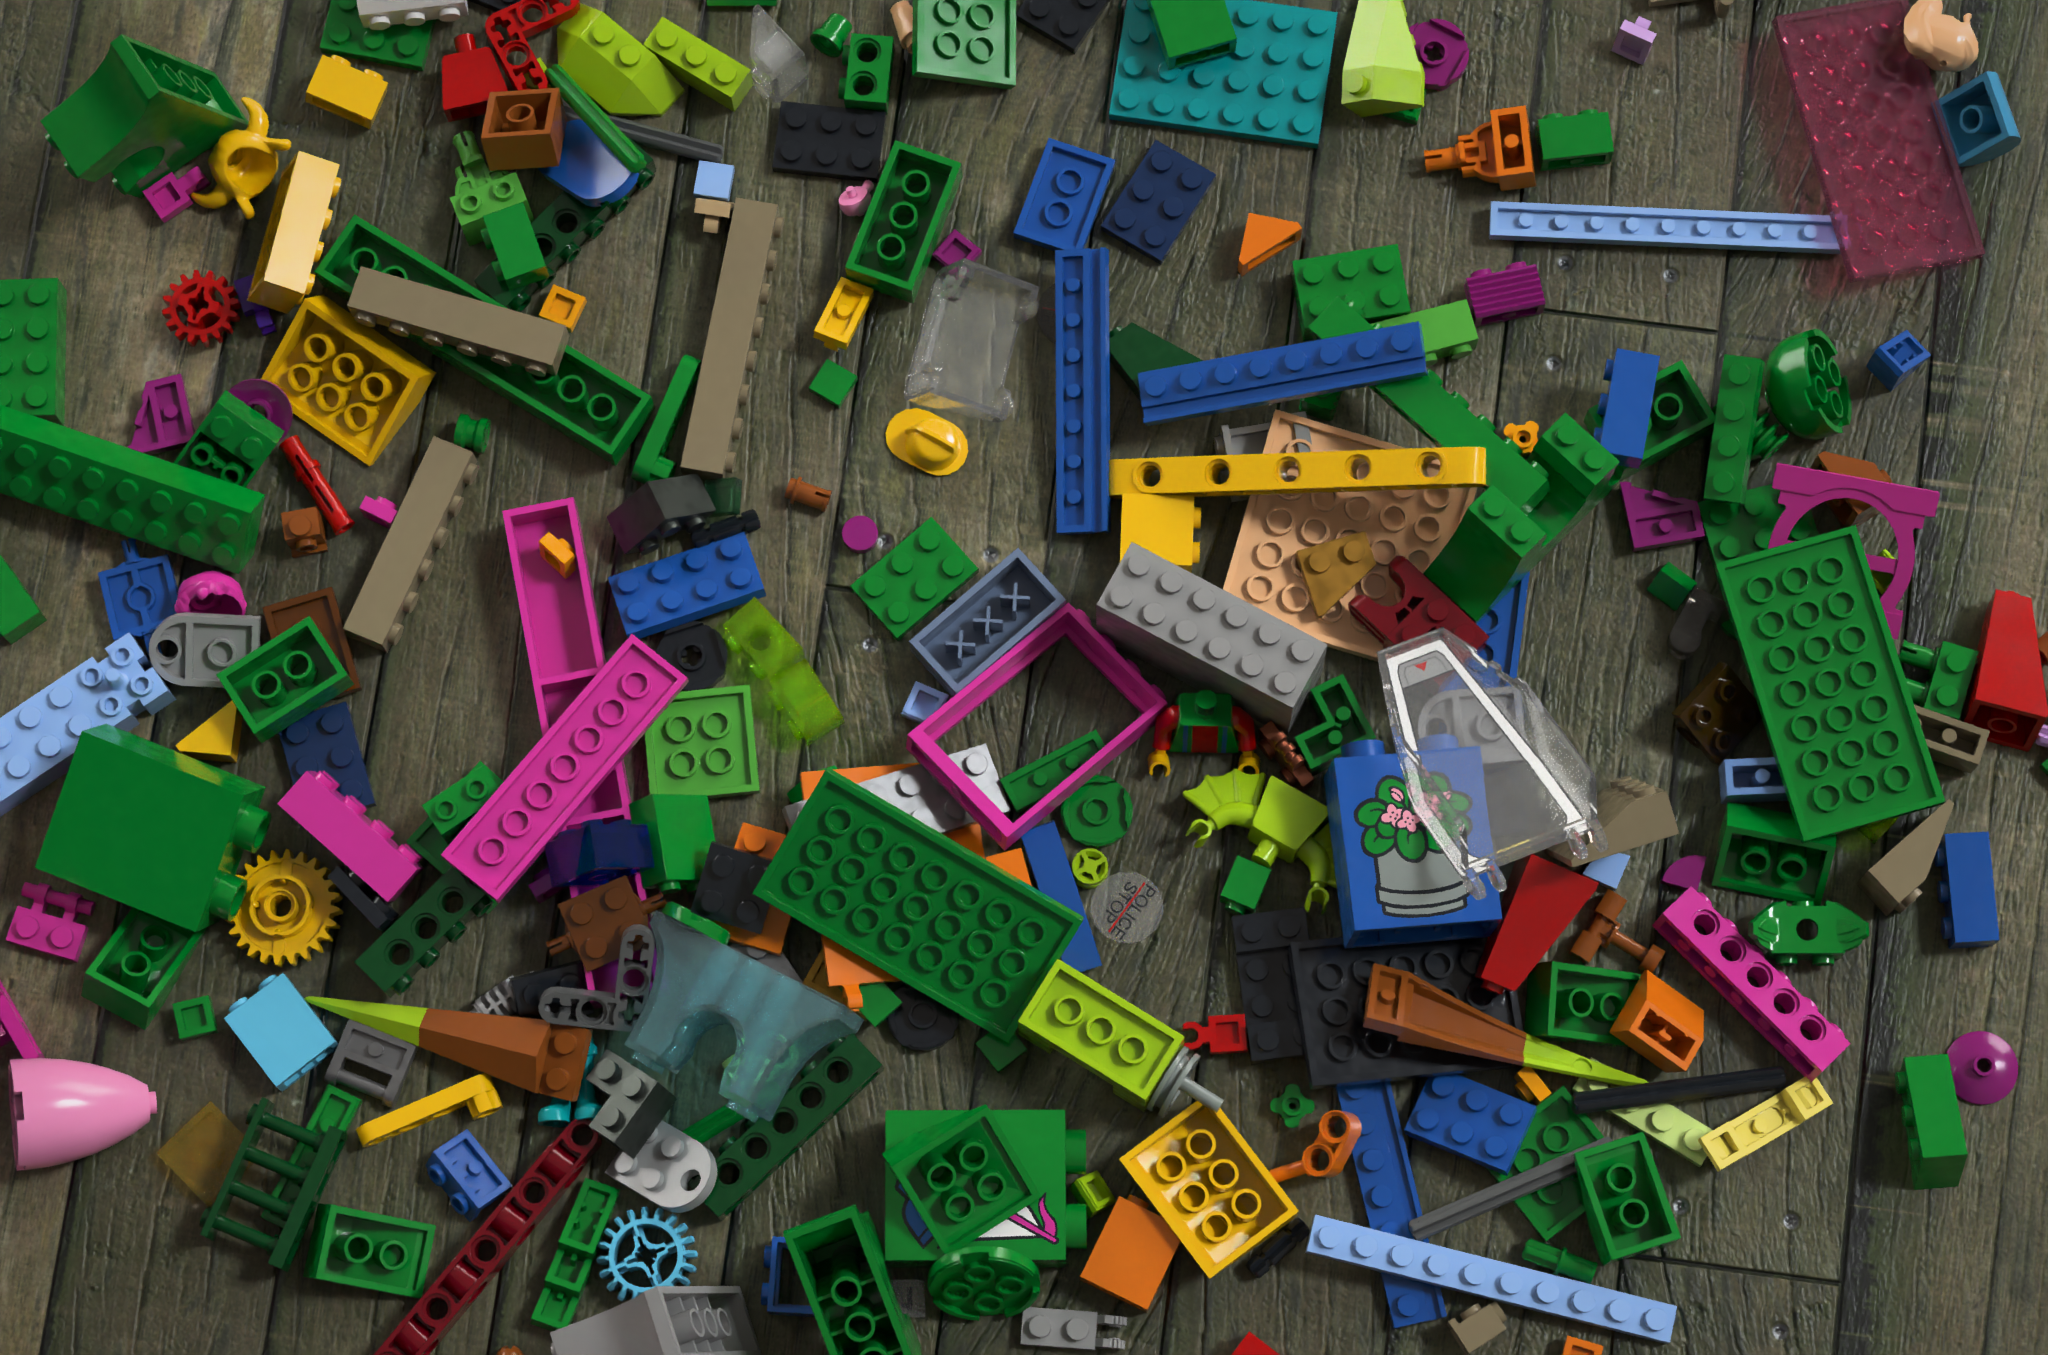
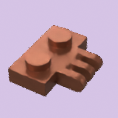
(1275, 745)

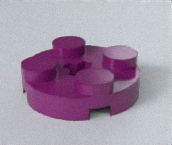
(1453, 49)

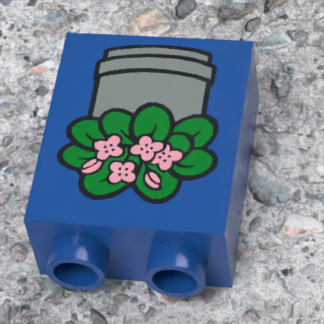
(1386, 863)

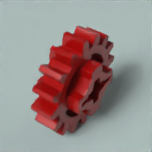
(193, 295)

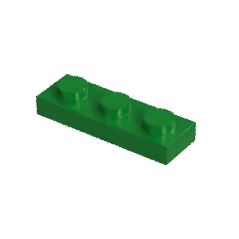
(1040, 777)

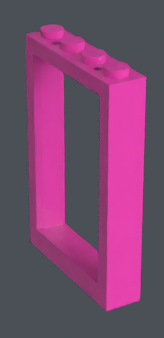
(1101, 653)

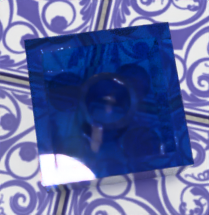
(599, 853)

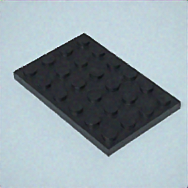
(1332, 1003)

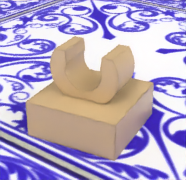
(714, 212)

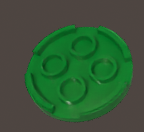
(983, 1282)

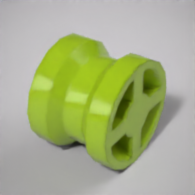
(1087, 862)

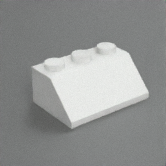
(383, 13)

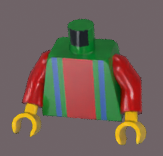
(1205, 725)

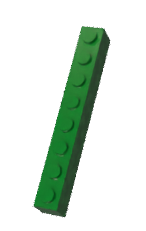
(1444, 416)

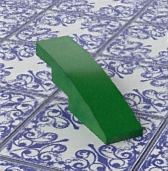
(575, 1255)

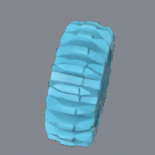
(664, 1251)

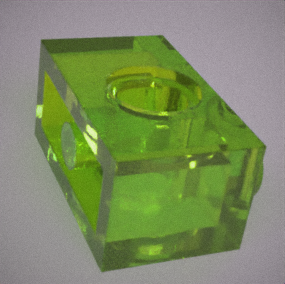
(756, 621)

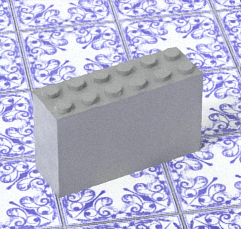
(1209, 637)

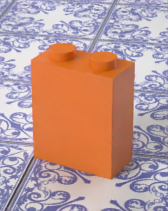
(1131, 1254)

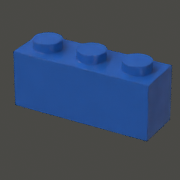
(1627, 405)
(1967, 890)

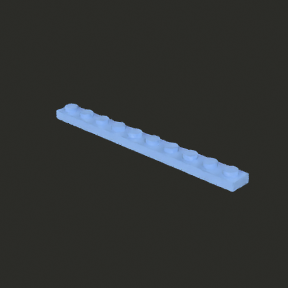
(1662, 227)
(1491, 1279)

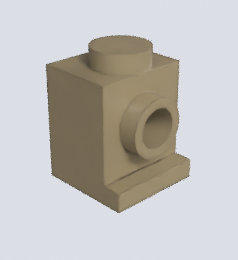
(1478, 1326)

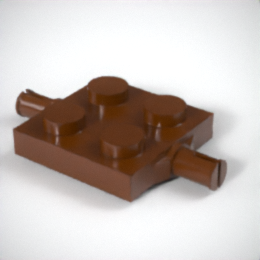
(598, 921)

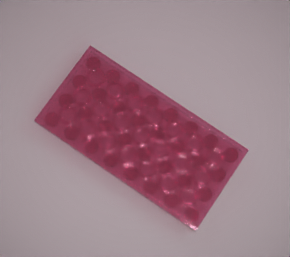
(1877, 140)

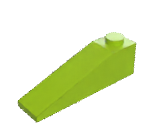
(1381, 61)

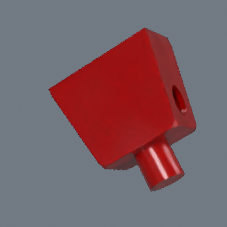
(469, 79)

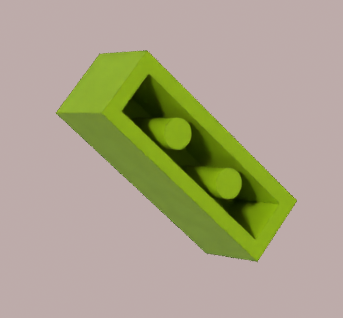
(700, 64)

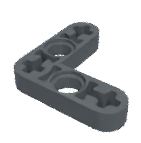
(611, 1002)

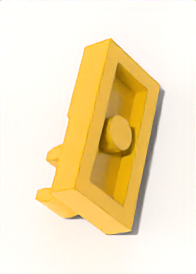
(843, 314)

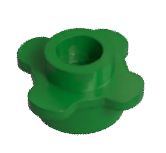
(1292, 1116)

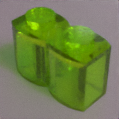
(805, 702)

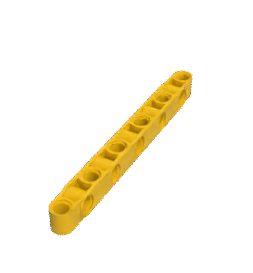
(1317, 472)

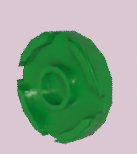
(1097, 813)
(696, 922)

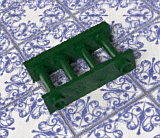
(295, 1213)

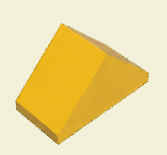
(215, 738)

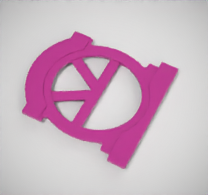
(1900, 504)

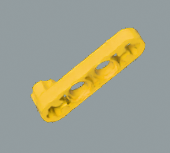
(476, 1093)

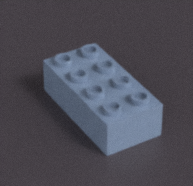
(986, 622)

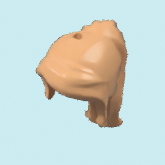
(1939, 38)

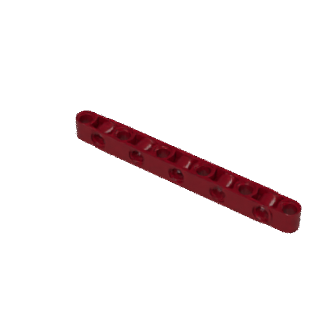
(507, 1229)

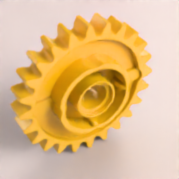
(309, 914)

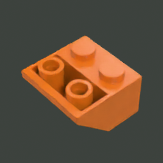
(1660, 1024)

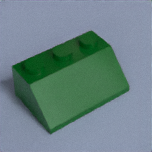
(1765, 856)

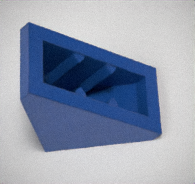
(1897, 359)

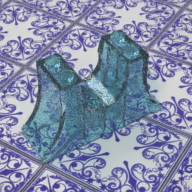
(712, 985)

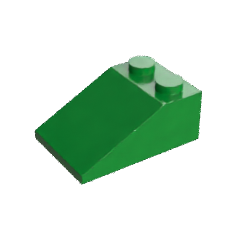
(139, 966)
(1576, 1002)
(1624, 1199)
(369, 1250)

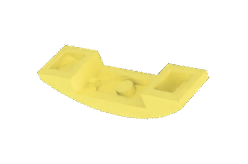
(1765, 1122)

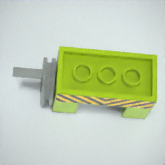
(1112, 1041)

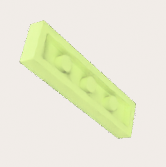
(1659, 1122)

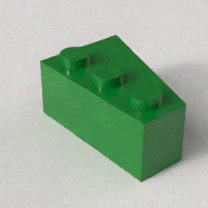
(1931, 1121)

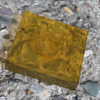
(204, 1152)

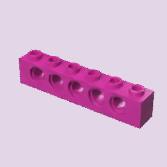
(1753, 1003)

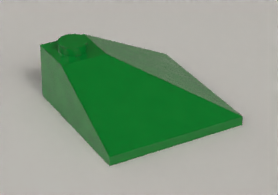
(962, 1177)

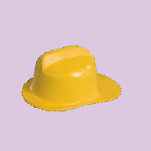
(927, 441)

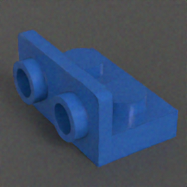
(467, 1175)

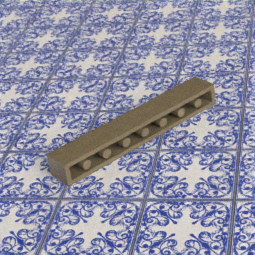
(731, 339)

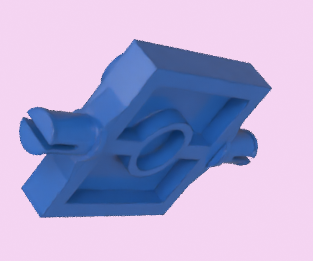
(139, 594)

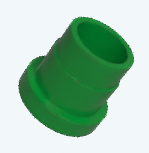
(831, 35)

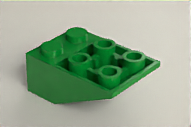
(230, 442)

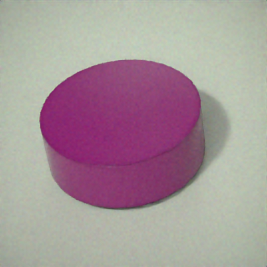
(860, 534)

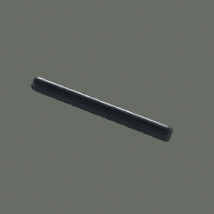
(1678, 1089)

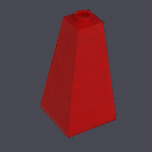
(2007, 678)
(1535, 911)

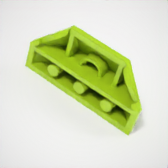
(614, 66)

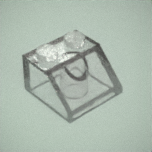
(774, 58)

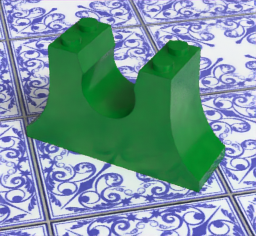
(140, 117)
(1501, 543)
(849, 1285)

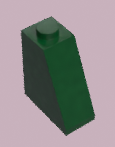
(1139, 351)

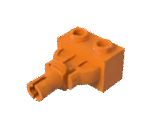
(1492, 152)

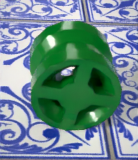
(472, 433)

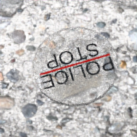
(1126, 907)

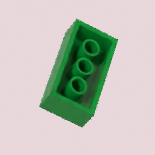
(904, 221)
(33, 347)

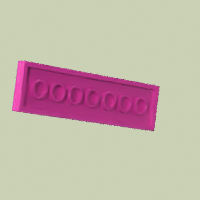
(564, 768)

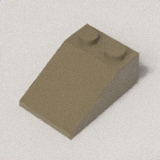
(1896, 877)

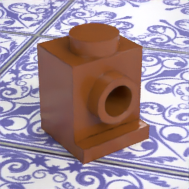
(304, 532)

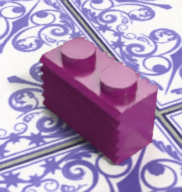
(1504, 294)

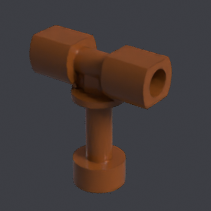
(1605, 931)

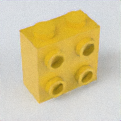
(1161, 526)

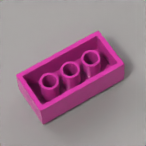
(351, 835)

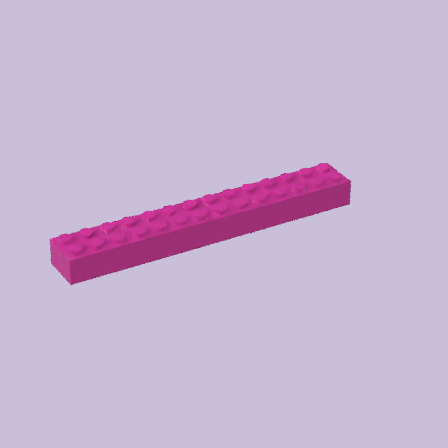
(563, 659)

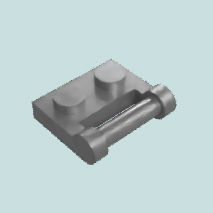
(376, 1052)

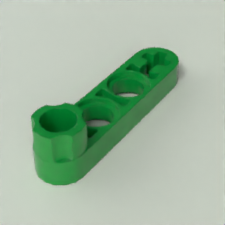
(651, 461)

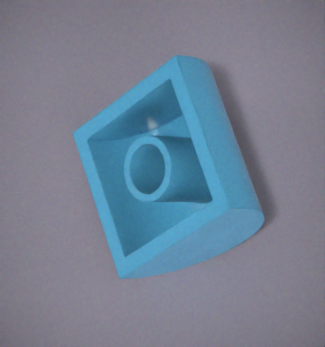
(1979, 120)

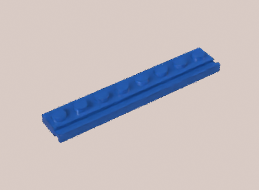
(1283, 373)
(1082, 391)
(1389, 1193)

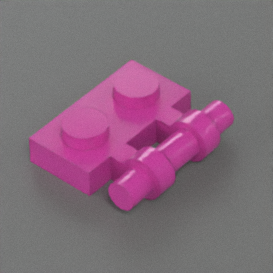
(46, 932)

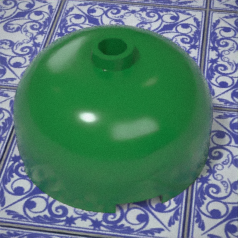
(1798, 382)

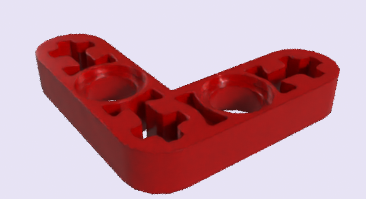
(520, 29)

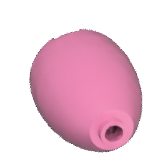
(71, 1110)

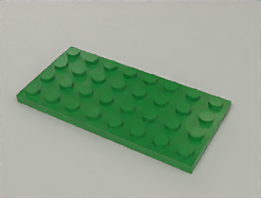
(1829, 684)
(917, 904)

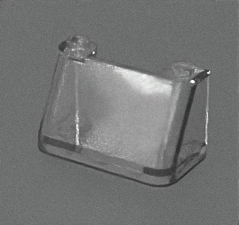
(969, 341)

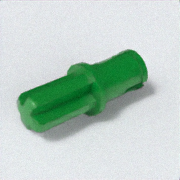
(1559, 1260)

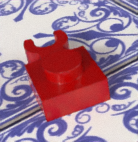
(1224, 1034)

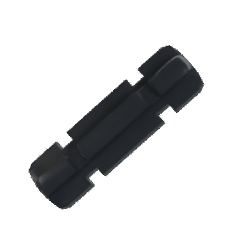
(726, 528)
(1278, 1248)

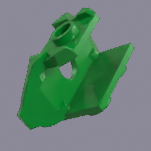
(1837, 932)

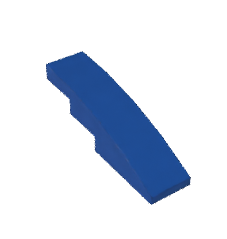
(1056, 880)

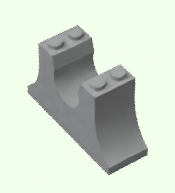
(665, 1323)

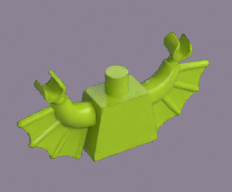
(1282, 825)

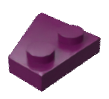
(164, 418)
(1659, 519)

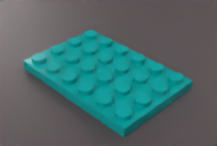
(1260, 92)

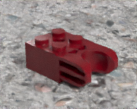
(1419, 611)

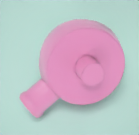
(856, 199)

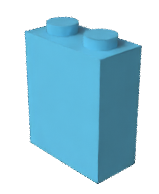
(281, 1031)

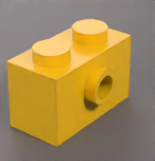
(346, 90)

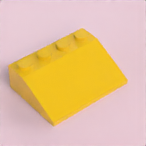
(346, 378)
(1209, 1187)

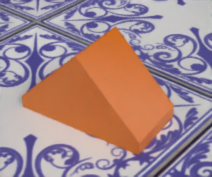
(1264, 239)

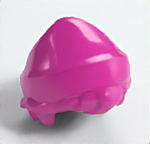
(212, 594)

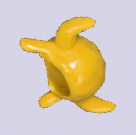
(243, 163)

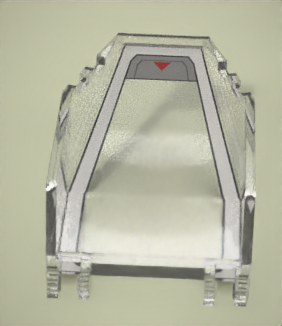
(1483, 759)

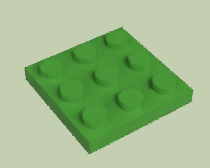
(704, 745)

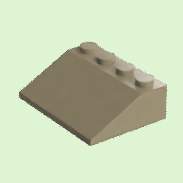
(1630, 817)

